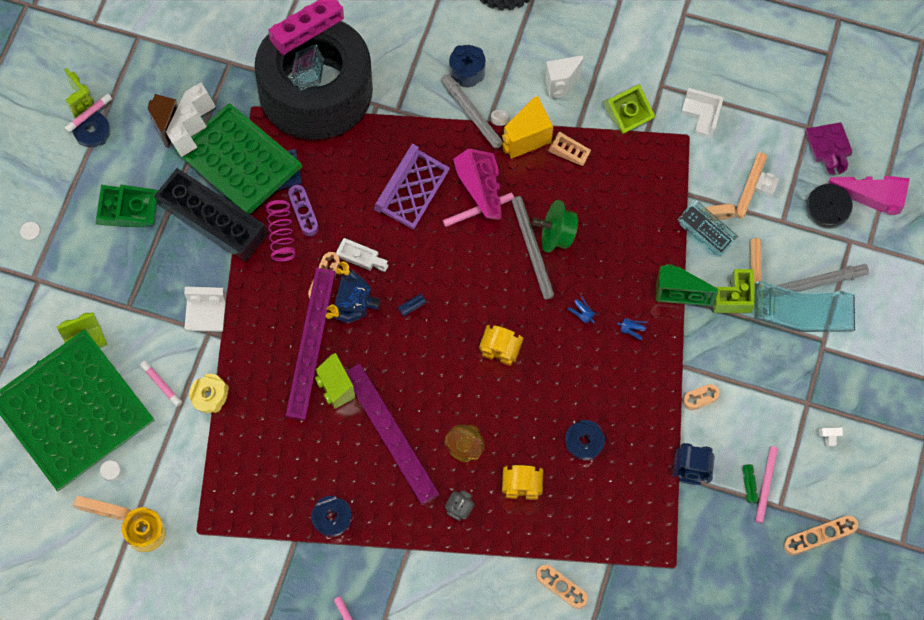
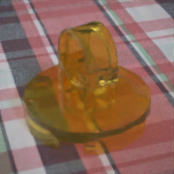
(465, 442)

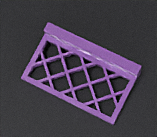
(396, 183)

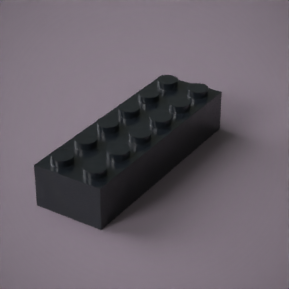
(211, 214)

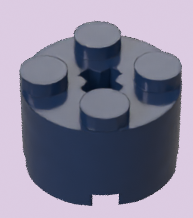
(467, 65)
(693, 464)

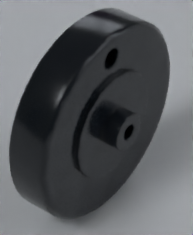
(829, 206)

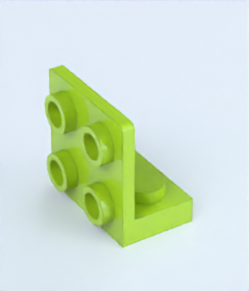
(81, 99)
(86, 321)

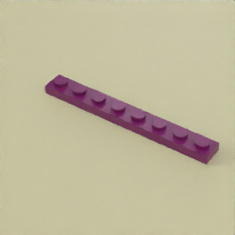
(310, 344)
(391, 435)

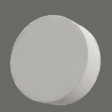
(500, 117)
(110, 470)

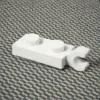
(361, 255)

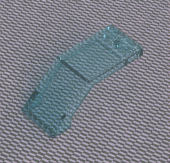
(804, 311)

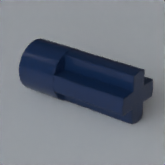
(411, 305)

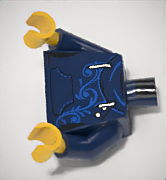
(352, 297)

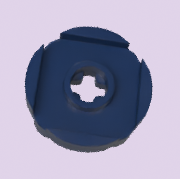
(98, 136)
(575, 446)
(328, 527)

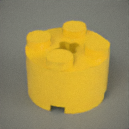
(501, 344)
(522, 482)
(153, 535)

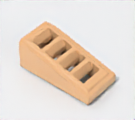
(560, 151)

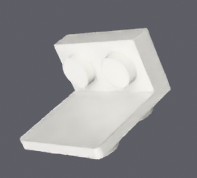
(205, 309)

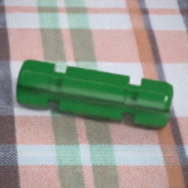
(750, 483)

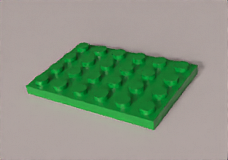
(240, 159)

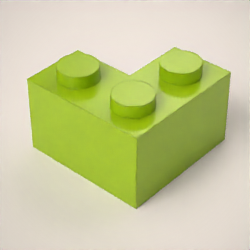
(738, 297)

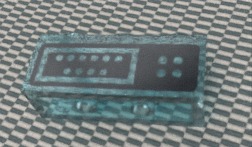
(307, 68)
(707, 228)

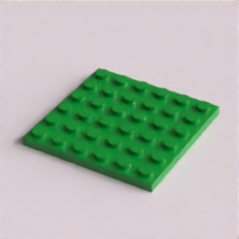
(72, 410)

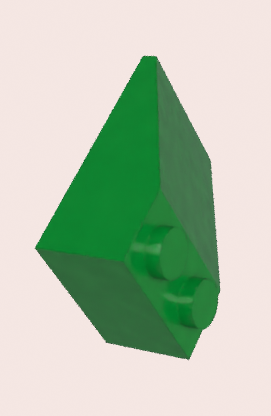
(682, 287)

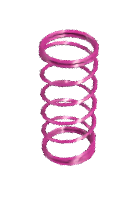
(285, 250)

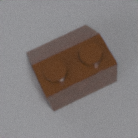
(161, 112)

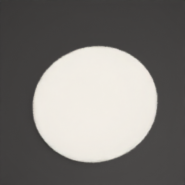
(29, 230)

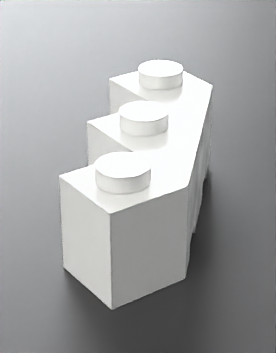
(188, 118)

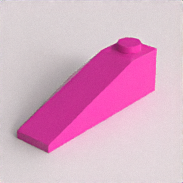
(478, 174)
(881, 195)

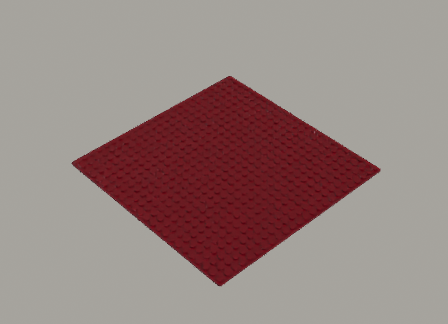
(428, 365)

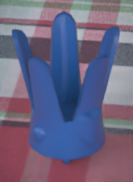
(587, 314)
(629, 324)

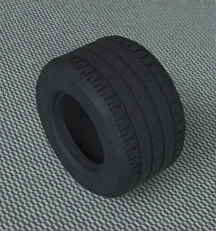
(322, 109)

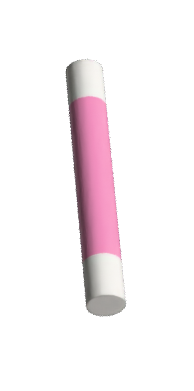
(87, 113)
(160, 383)

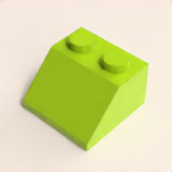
(629, 108)
(335, 382)

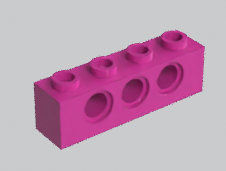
(305, 24)

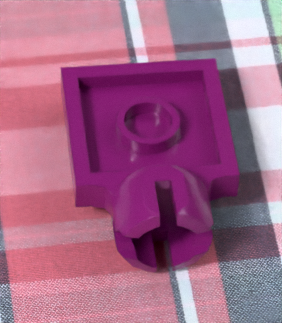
(830, 146)

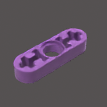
(303, 217)

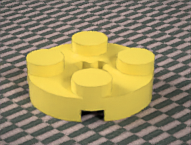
(215, 400)

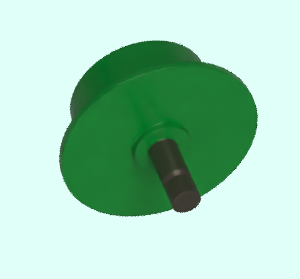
(558, 227)

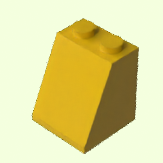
(527, 130)

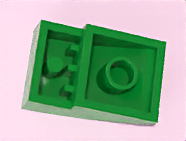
(126, 206)

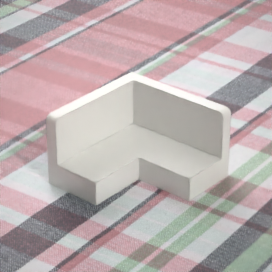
(706, 108)

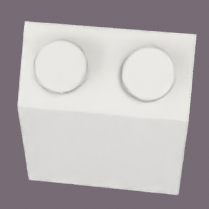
(562, 75)

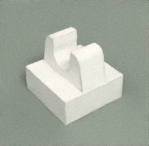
(767, 184)
(830, 435)

